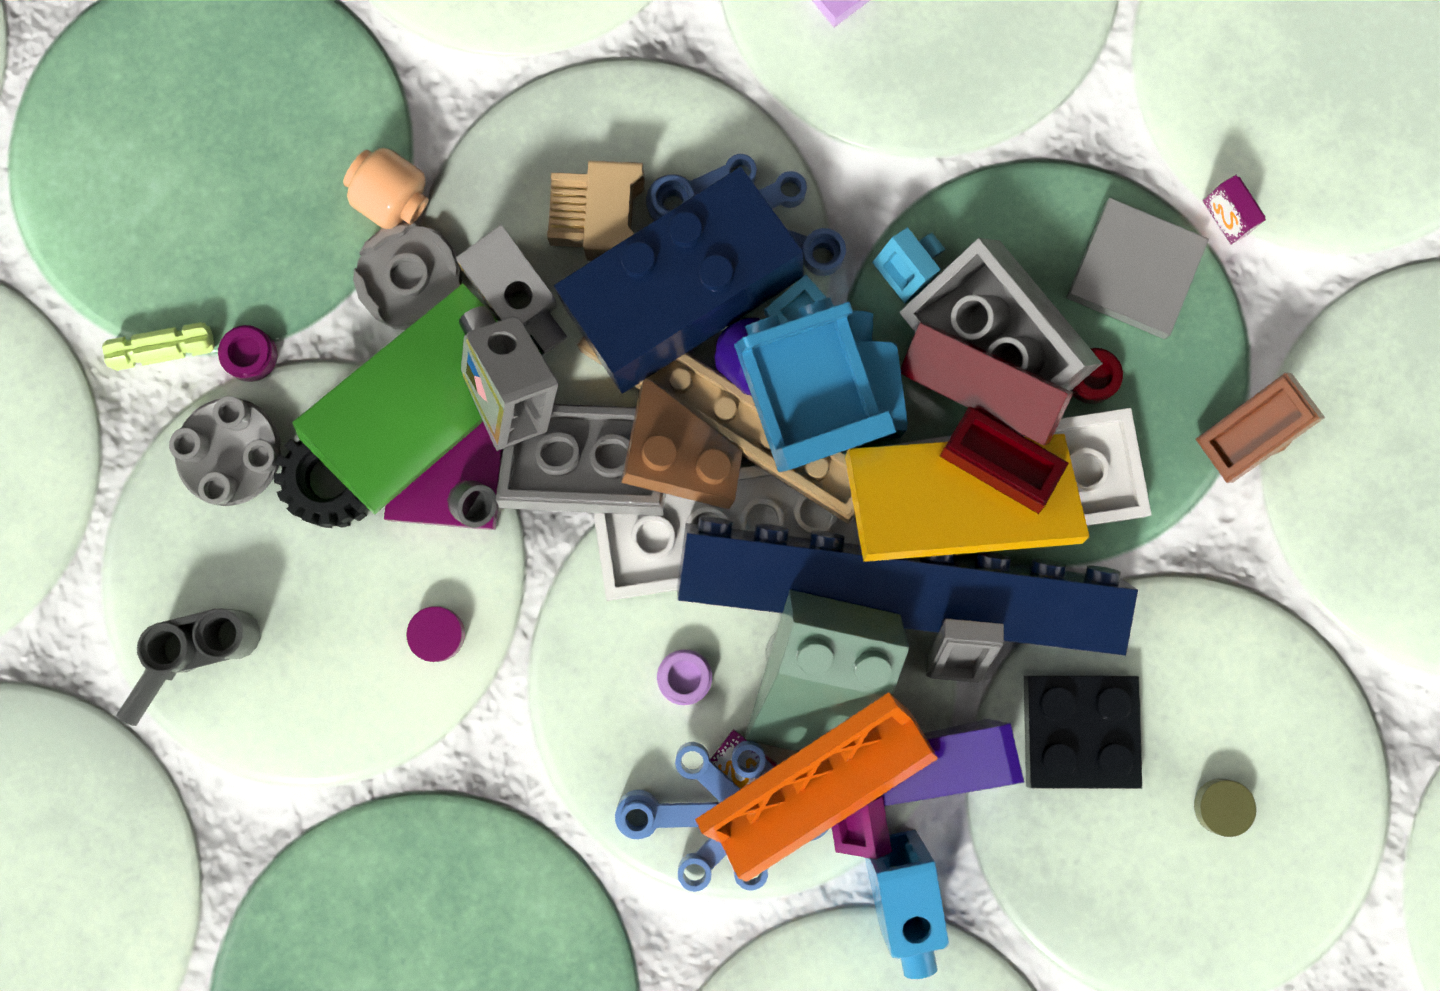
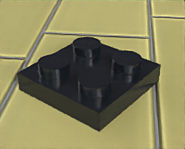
(1082, 732)

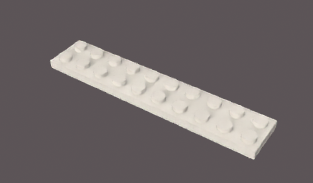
(644, 551)

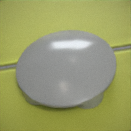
(226, 451)

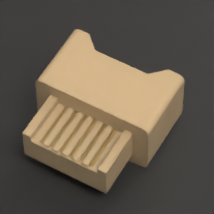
(595, 206)

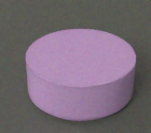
(684, 677)

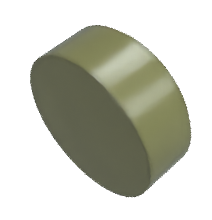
(1225, 807)

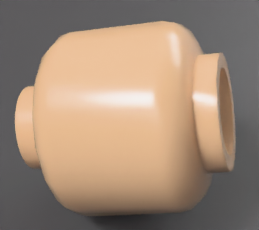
(386, 188)

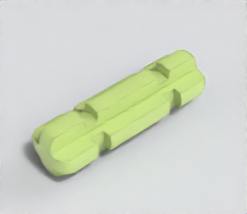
(158, 346)

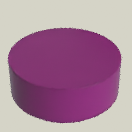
(247, 353)
(435, 634)

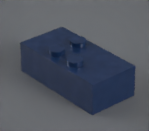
(681, 279)

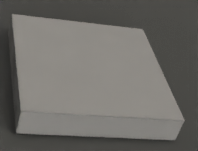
(1137, 268)

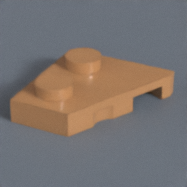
(679, 452)

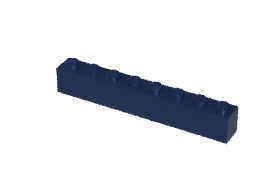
(1033, 602)

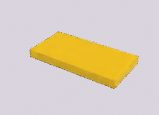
(924, 506)

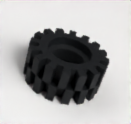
(302, 499)

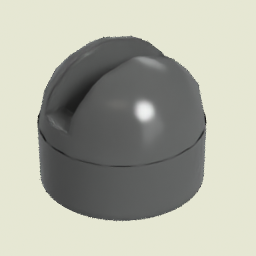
(472, 503)

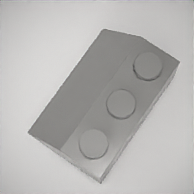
(1003, 311)

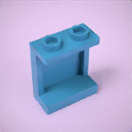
(810, 385)

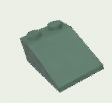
(825, 669)

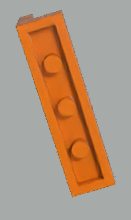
(818, 786)

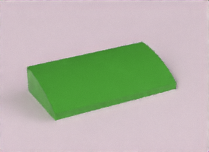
(397, 408)

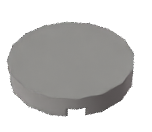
(405, 273)

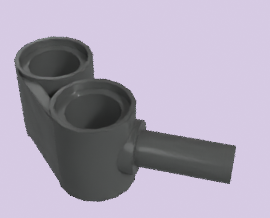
(198, 648)

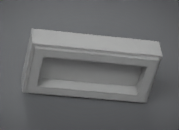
(964, 650)

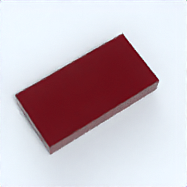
(1004, 460)

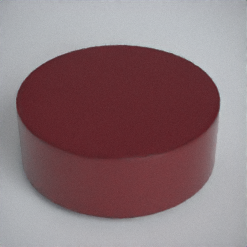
(1101, 382)

